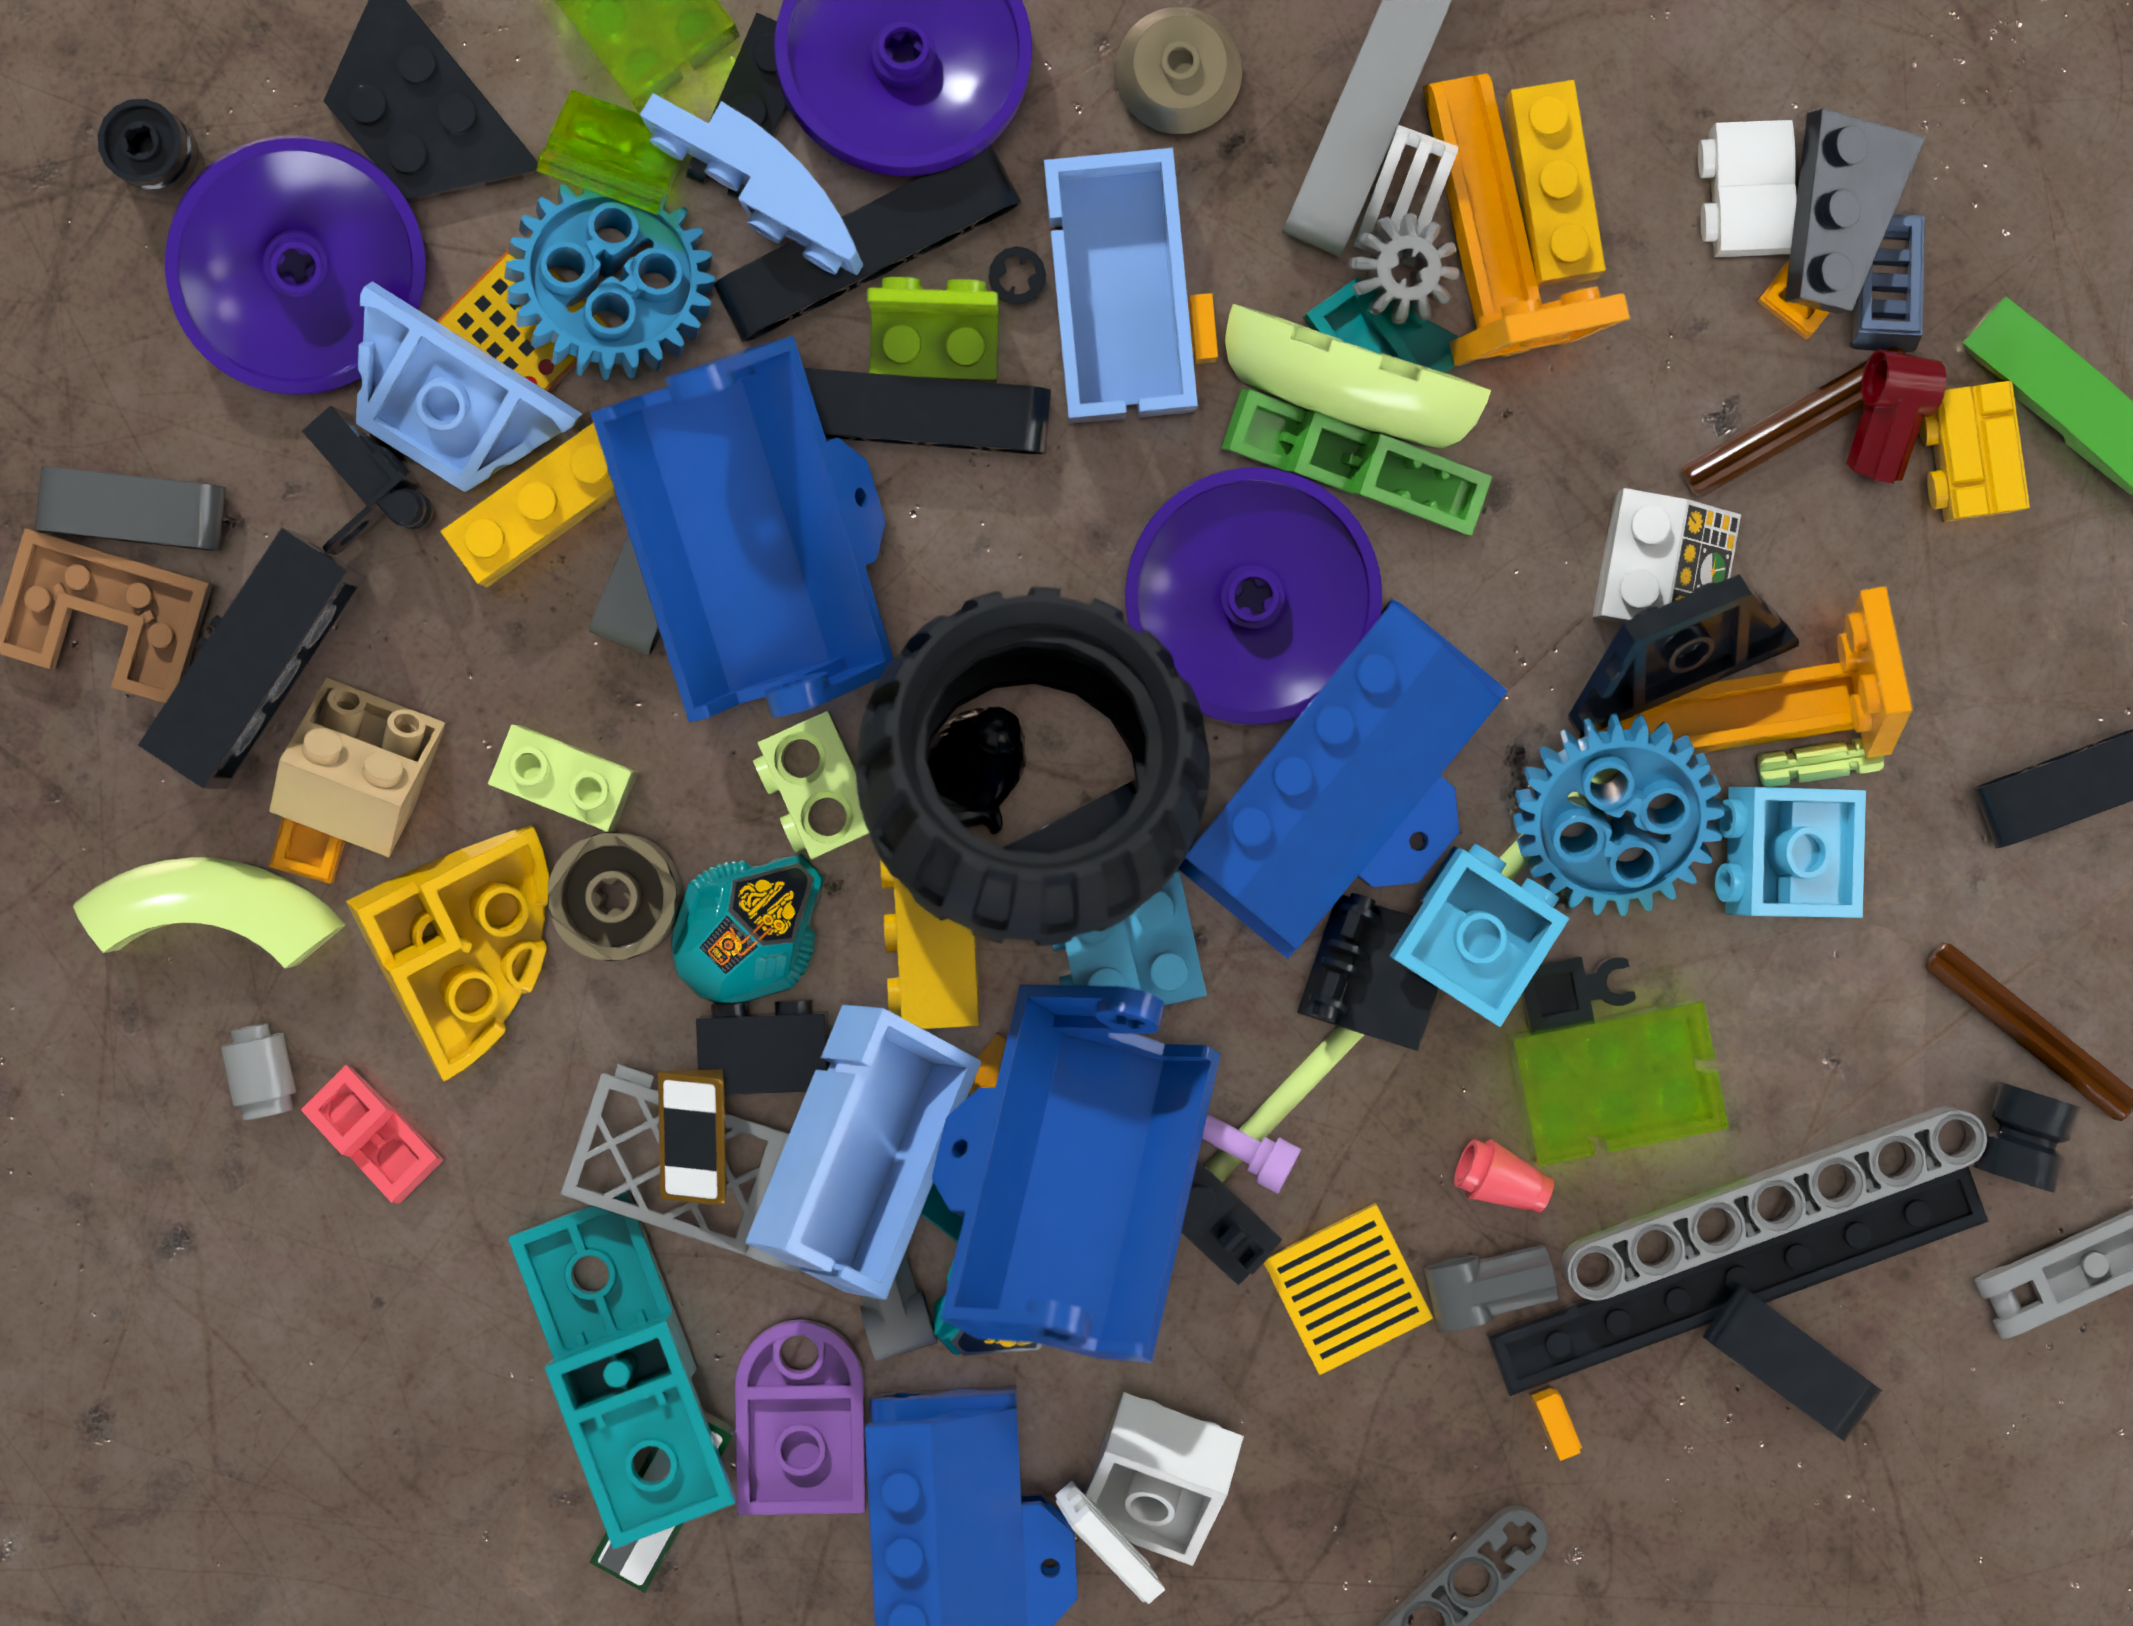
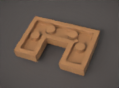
(63, 576)

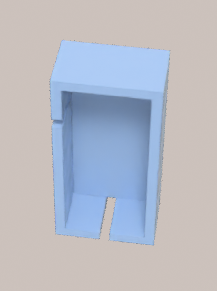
(1120, 285)
(862, 1151)

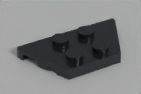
(420, 109)
(1681, 649)

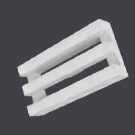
(1425, 145)
(1109, 1543)

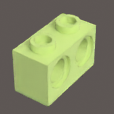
(563, 778)
(832, 779)

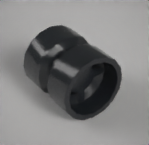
(147, 146)
(2028, 1137)

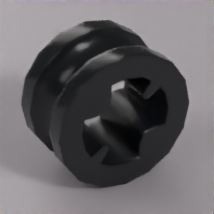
(1035, 281)

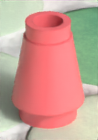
(1501, 1178)

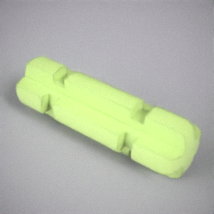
(1815, 763)

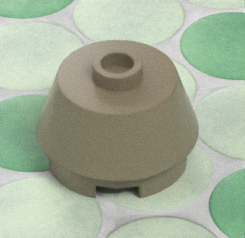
(1178, 70)

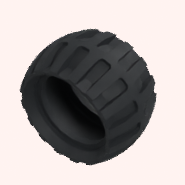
(1063, 648)

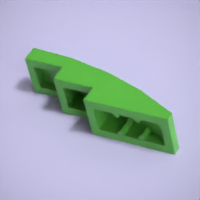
(2058, 388)
(1356, 462)

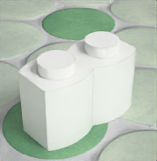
(1750, 187)

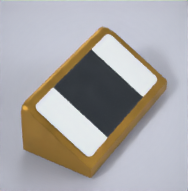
(692, 1136)

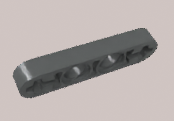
(1439, 1588)

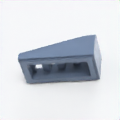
(1883, 334)

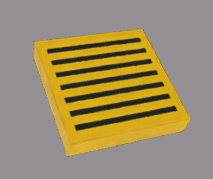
(1347, 1289)

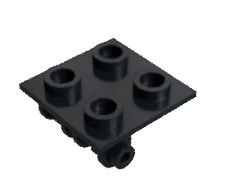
(1358, 982)

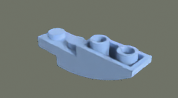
(778, 188)

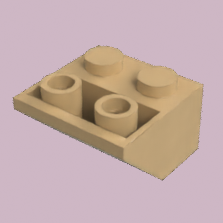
(356, 767)

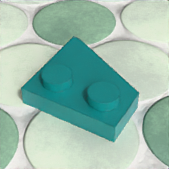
(1414, 341)

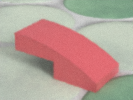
(372, 1134)

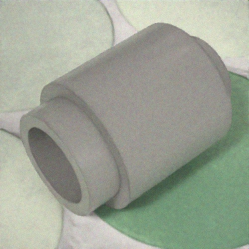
(258, 1071)

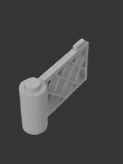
(639, 1085)

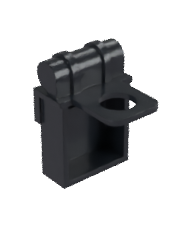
(373, 475)

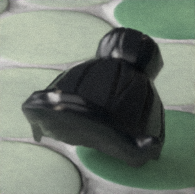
(977, 764)

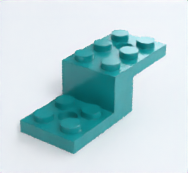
(621, 1372)

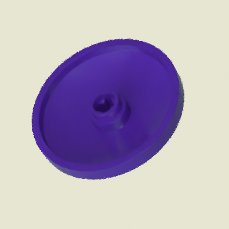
(903, 79)
(276, 258)
(1254, 590)

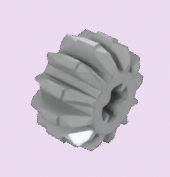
(1423, 279)

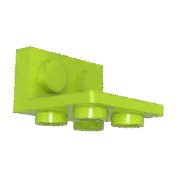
(934, 331)

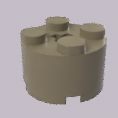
(578, 902)

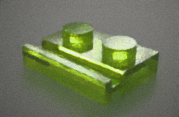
(607, 153)

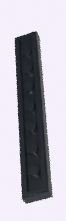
(1601, 1330)

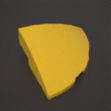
(461, 942)

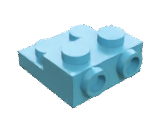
(1793, 852)
(1480, 933)
(1144, 952)

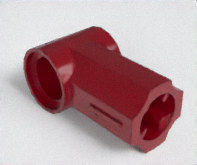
(1896, 397)

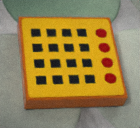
(490, 325)

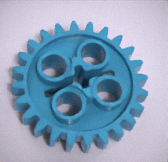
(650, 315)
(1647, 768)

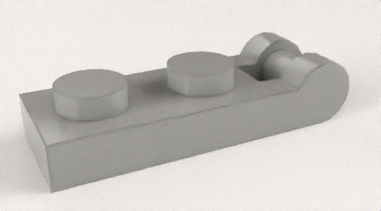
(2062, 1276)

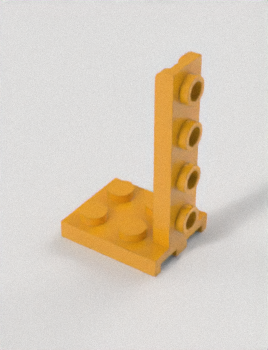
(1495, 239)
(1858, 693)

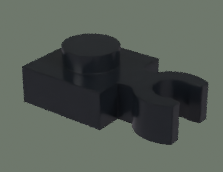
(1563, 992)

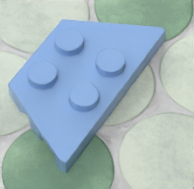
(446, 397)

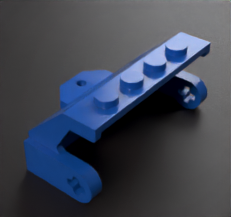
(750, 533)
(1349, 784)
(1075, 1174)
(951, 1516)

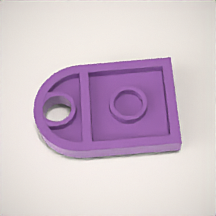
(800, 1428)

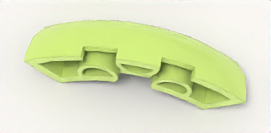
(1351, 381)
(211, 892)

